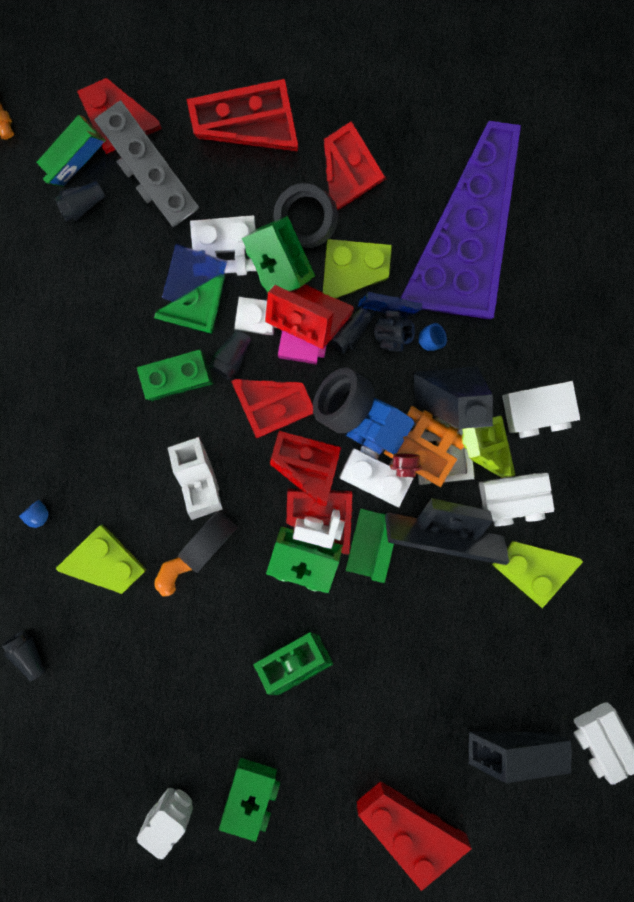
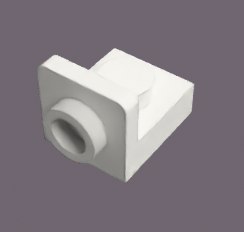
(251, 316)
(314, 532)

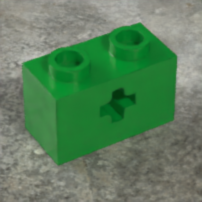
(278, 255)
(174, 375)
(303, 562)
(293, 664)
(245, 818)

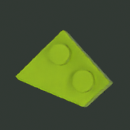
(354, 266)
(490, 448)
(103, 562)
(537, 570)

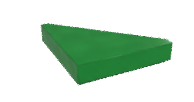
(196, 308)

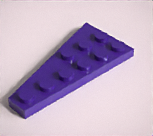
(466, 249)

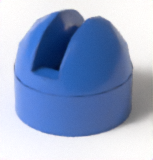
(432, 337)
(35, 515)

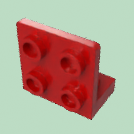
(306, 313)

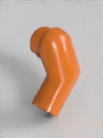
(167, 576)

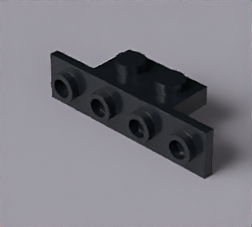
(449, 530)

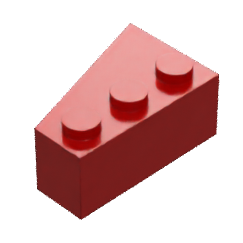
(246, 116)
(412, 835)

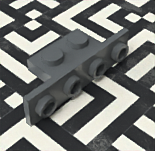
(146, 163)

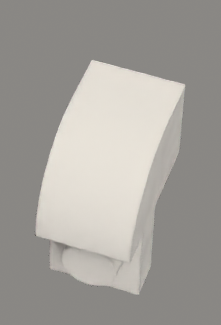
(196, 478)

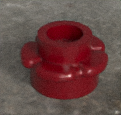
(406, 464)

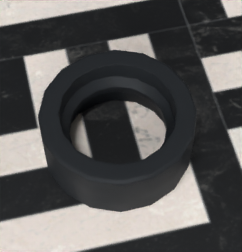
(310, 190)
(355, 407)
(207, 541)

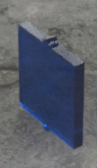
(190, 270)
(386, 303)

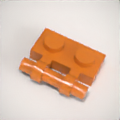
(433, 458)

